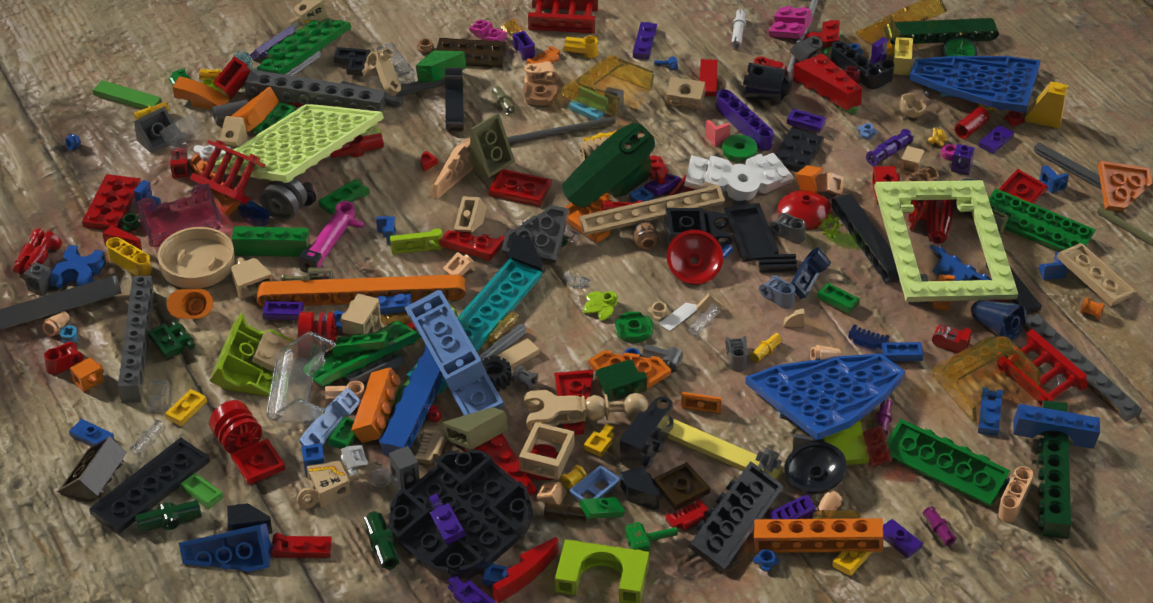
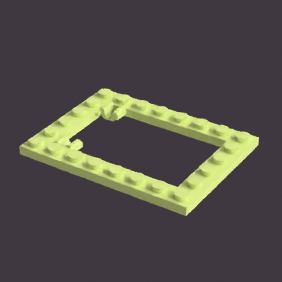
(971, 196)

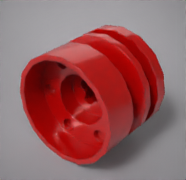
(326, 329)
(234, 426)

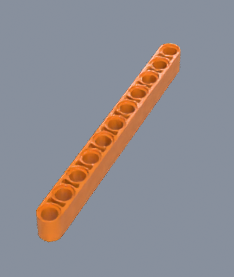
(345, 290)

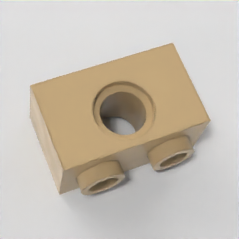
(680, 86)

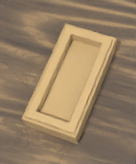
(520, 353)

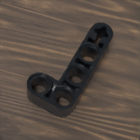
(871, 74)
(454, 99)

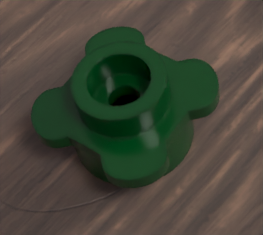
(130, 222)

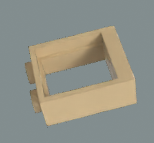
(551, 467)

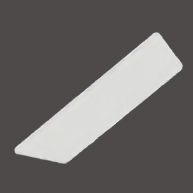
(678, 316)

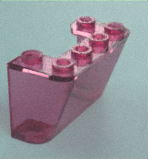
(184, 213)

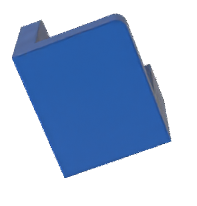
(1053, 270)
(312, 455)

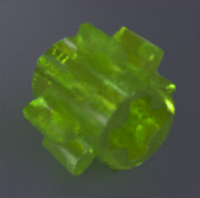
(835, 229)

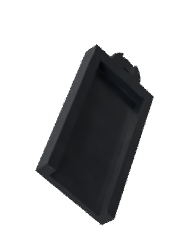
(750, 230)

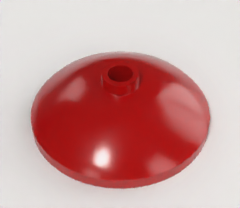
(806, 206)
(698, 246)

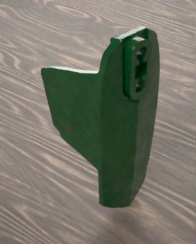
(612, 167)

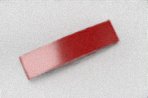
(531, 565)

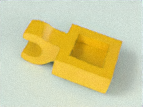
(600, 442)

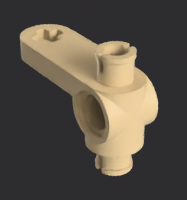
(381, 64)

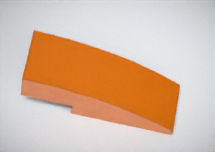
(198, 93)

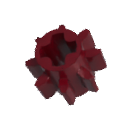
(852, 73)

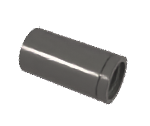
(221, 111)

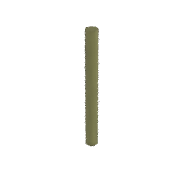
(1123, 224)

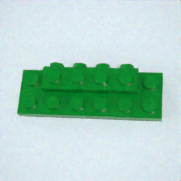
(302, 45)
(947, 462)

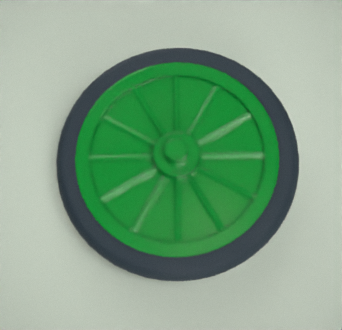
(959, 47)

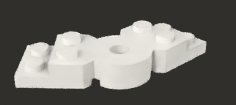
(739, 180)

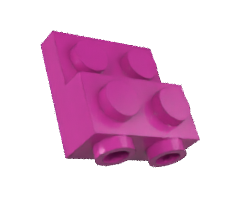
(791, 22)

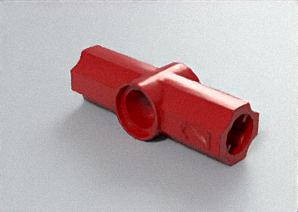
(360, 145)

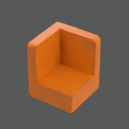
(806, 178)

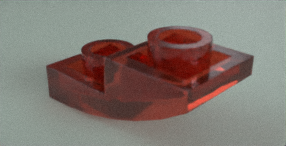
(877, 446)

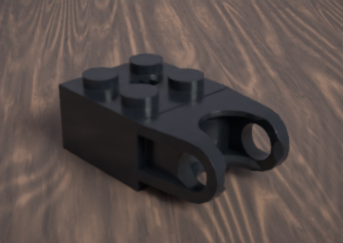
(684, 219)
(646, 435)

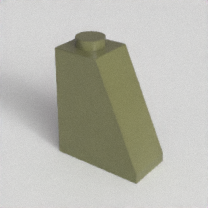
(476, 427)

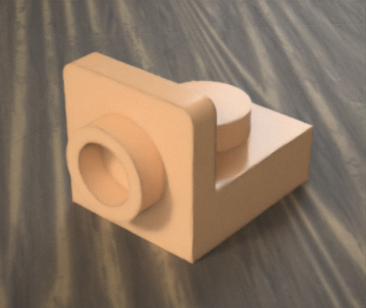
(459, 265)

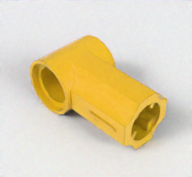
(586, 46)

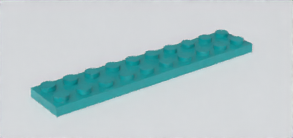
(494, 303)

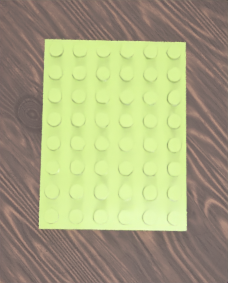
(302, 140)

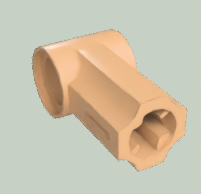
(332, 392)

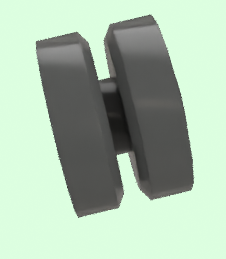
(283, 199)

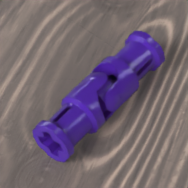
(889, 147)

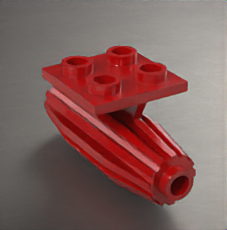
(937, 216)

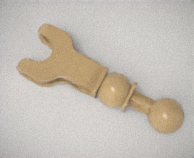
(573, 409)

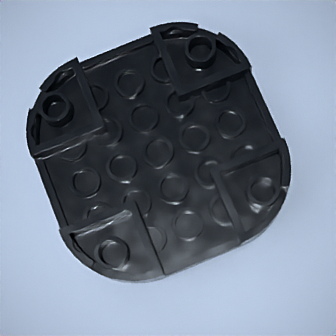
(486, 502)

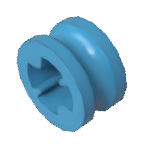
(65, 331)

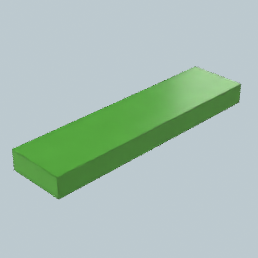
(126, 95)

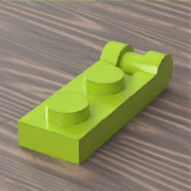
(416, 242)

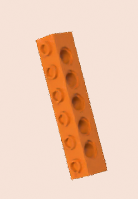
(818, 535)

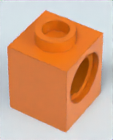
(87, 374)

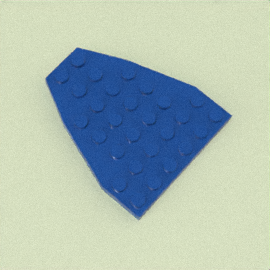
(986, 80)
(828, 392)

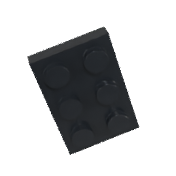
(799, 149)

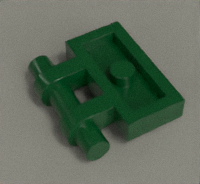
(167, 343)

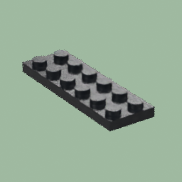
(149, 485)

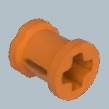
(1092, 308)

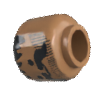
(645, 235)

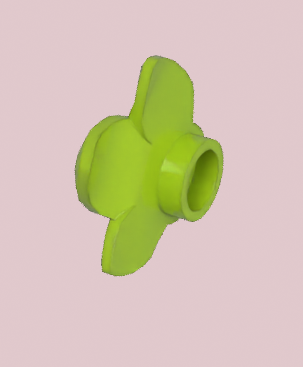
(601, 303)

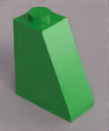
(433, 65)

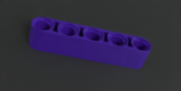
(744, 119)

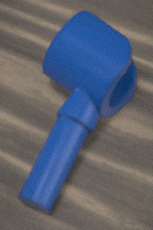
(672, 62)

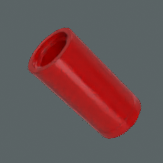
(971, 123)

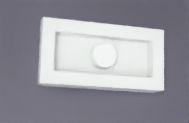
(353, 456)

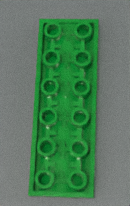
(1039, 223)
(340, 366)

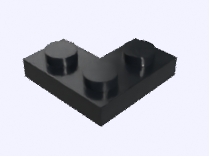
(353, 57)

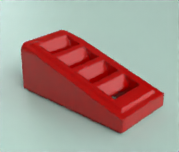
(113, 232)

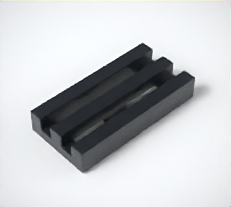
(777, 262)

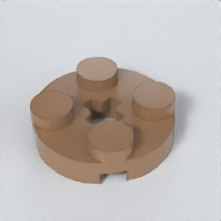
(534, 97)

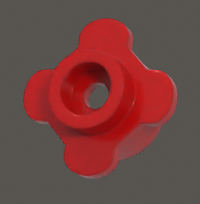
(1014, 118)

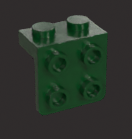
(621, 380)

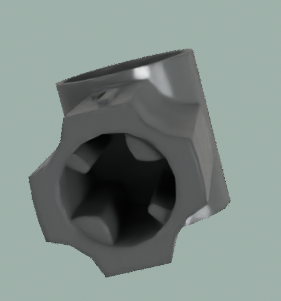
(671, 356)

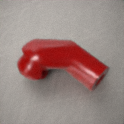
(434, 414)

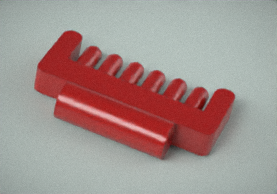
(688, 518)

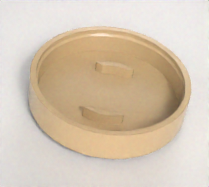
(196, 257)

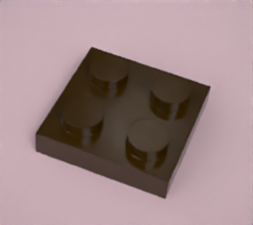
(681, 486)

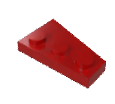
(477, 246)

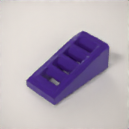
(802, 505)

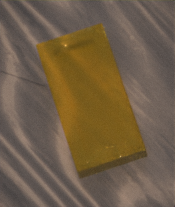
(836, 514)

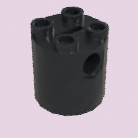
(766, 83)

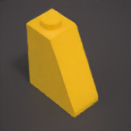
(1048, 106)

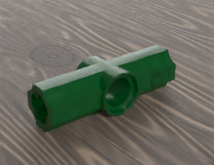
(168, 516)
(381, 540)

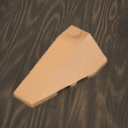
(455, 169)

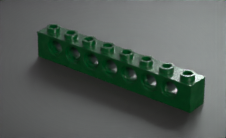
(1055, 479)

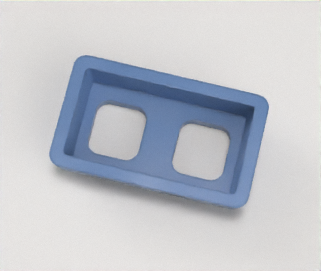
(587, 483)

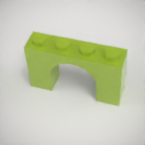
(580, 556)

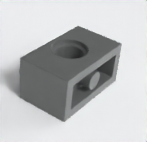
(403, 468)

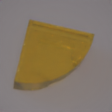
(510, 27)

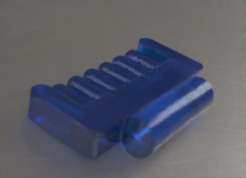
(865, 340)

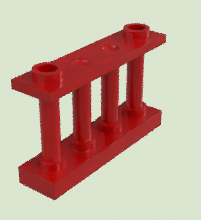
(563, 22)
(226, 187)
(1050, 355)

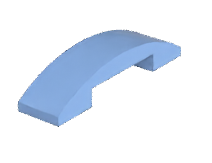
(324, 425)

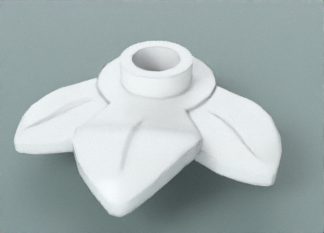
(206, 152)

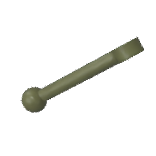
(284, 277)

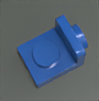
(1054, 181)
(143, 190)
(387, 226)

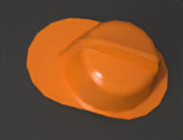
(189, 303)

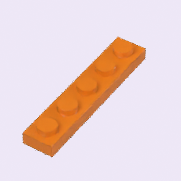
(225, 203)

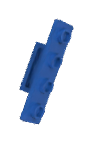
(953, 266)

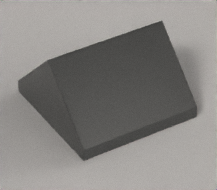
(148, 129)

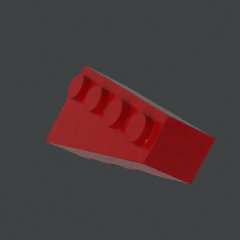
(829, 81)

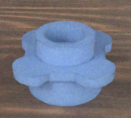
(867, 131)

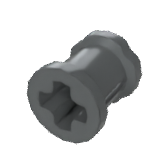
(525, 377)

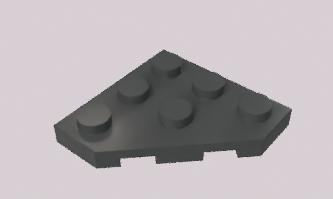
(545, 230)

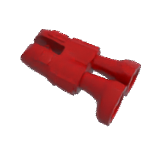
(36, 250)

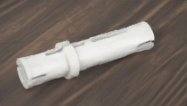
(739, 24)

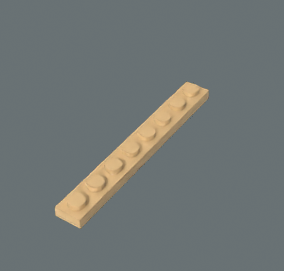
(649, 210)

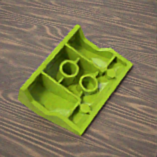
(235, 366)

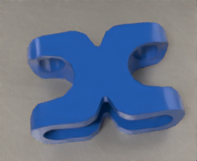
(77, 267)

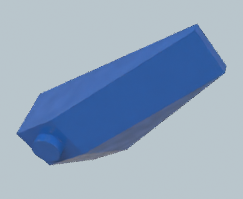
(238, 549)

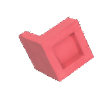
(718, 134)

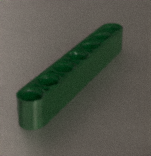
(942, 30)

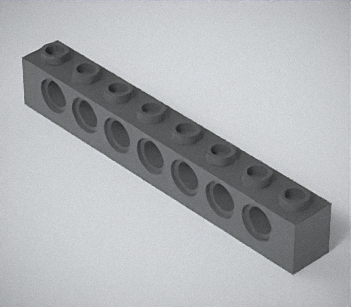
(316, 92)
(136, 339)

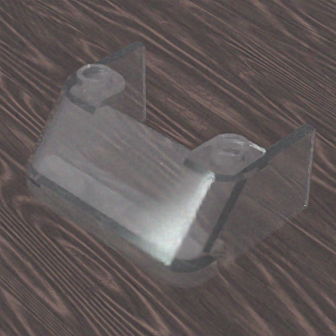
(294, 379)

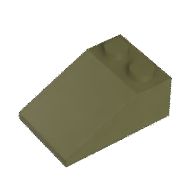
(490, 147)

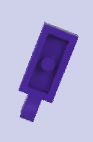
(446, 520)
(467, 592)

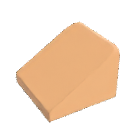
(552, 493)

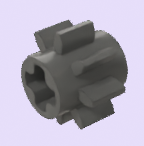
(768, 460)

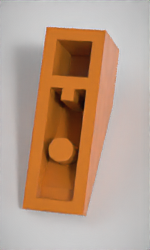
(257, 109)

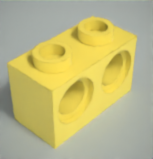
(903, 55)

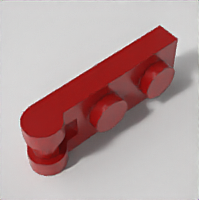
(301, 546)

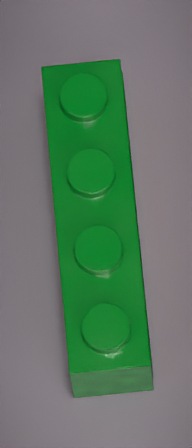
(270, 241)

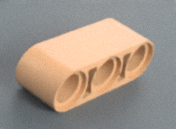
(1015, 494)

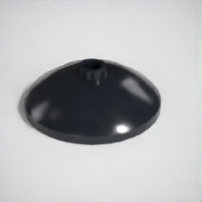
(813, 460)

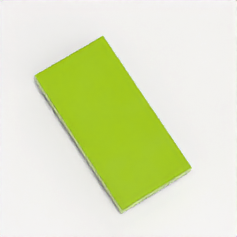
(851, 444)

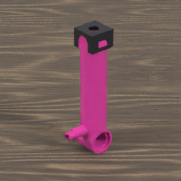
(329, 236)

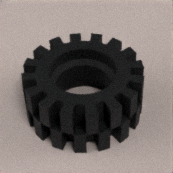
(498, 366)

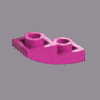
(486, 31)

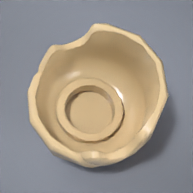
(911, 106)

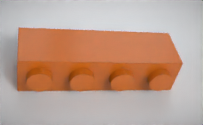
(376, 405)

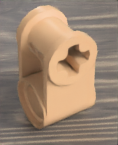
(540, 70)

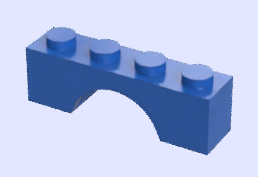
(1034, 420)

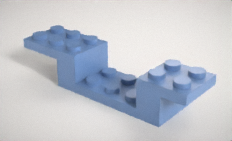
(453, 354)

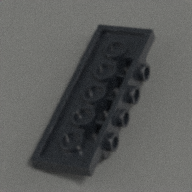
(734, 516)

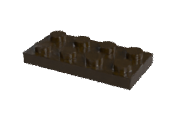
(477, 52)

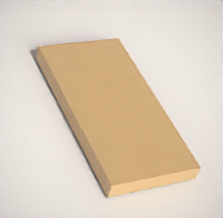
(1096, 274)

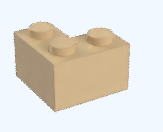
(362, 316)

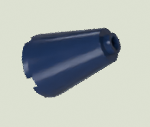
(1000, 317)

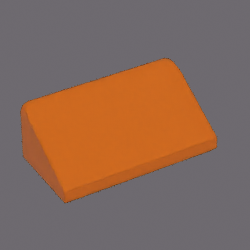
(701, 402)

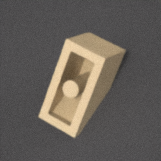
(470, 214)

